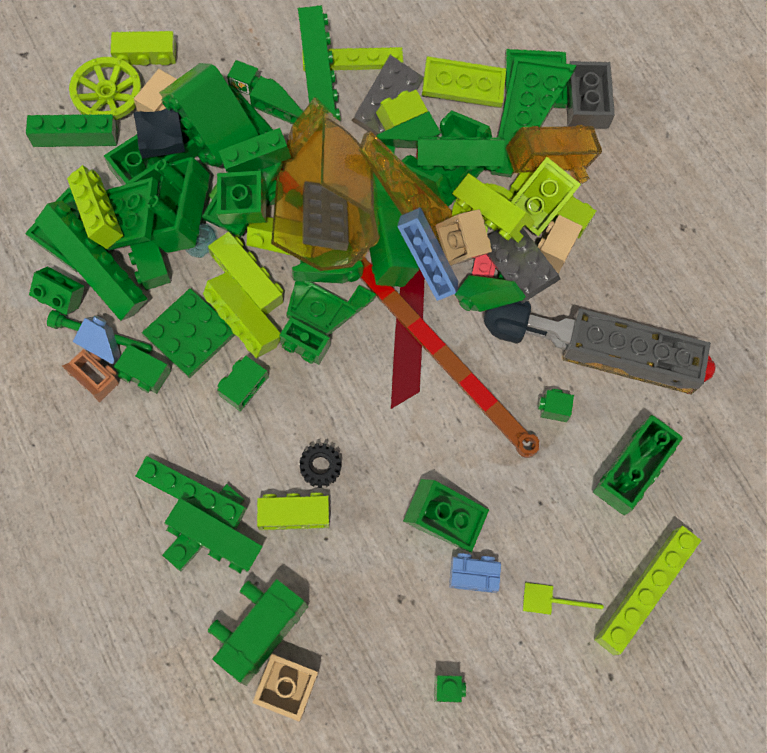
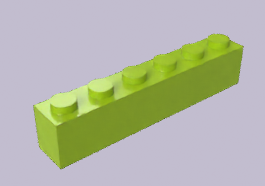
(647, 590)

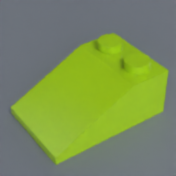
(545, 194)

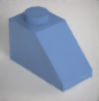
(98, 339)

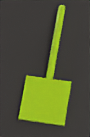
(539, 599)

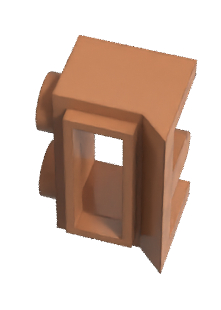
(98, 391)

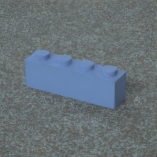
(428, 254)

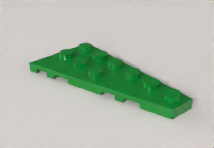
(530, 98)

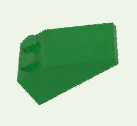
(446, 514)

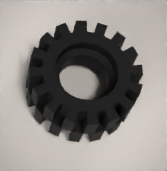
(316, 452)

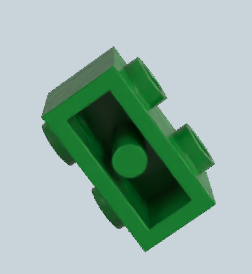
(56, 290)
(305, 341)

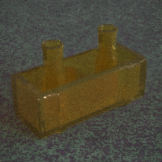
(568, 147)

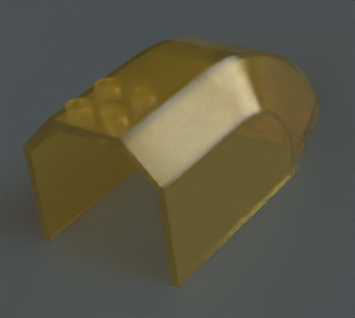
(330, 156)

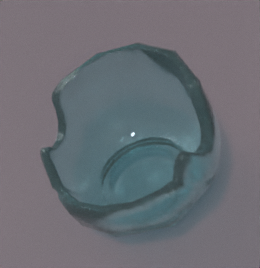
(205, 238)

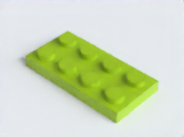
(464, 81)

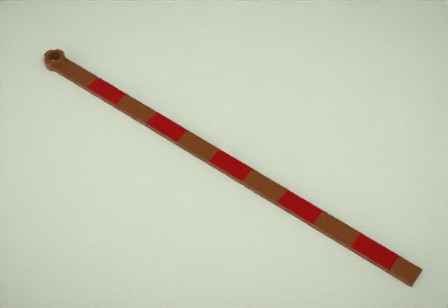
(451, 364)

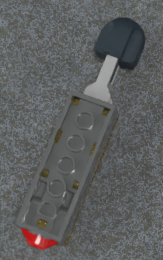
(612, 345)

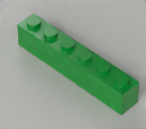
(317, 56)
(91, 260)

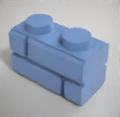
(475, 574)

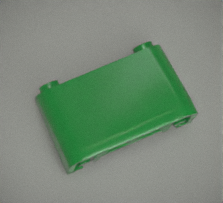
(445, 181)

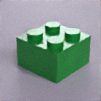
(241, 197)

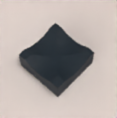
(159, 133)

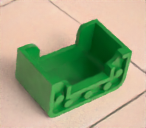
(208, 111)

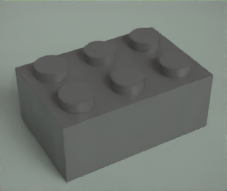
(590, 95)

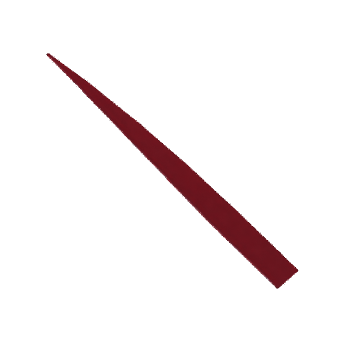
(406, 348)

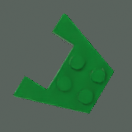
(322, 309)

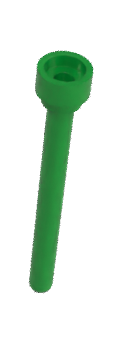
(58, 320)

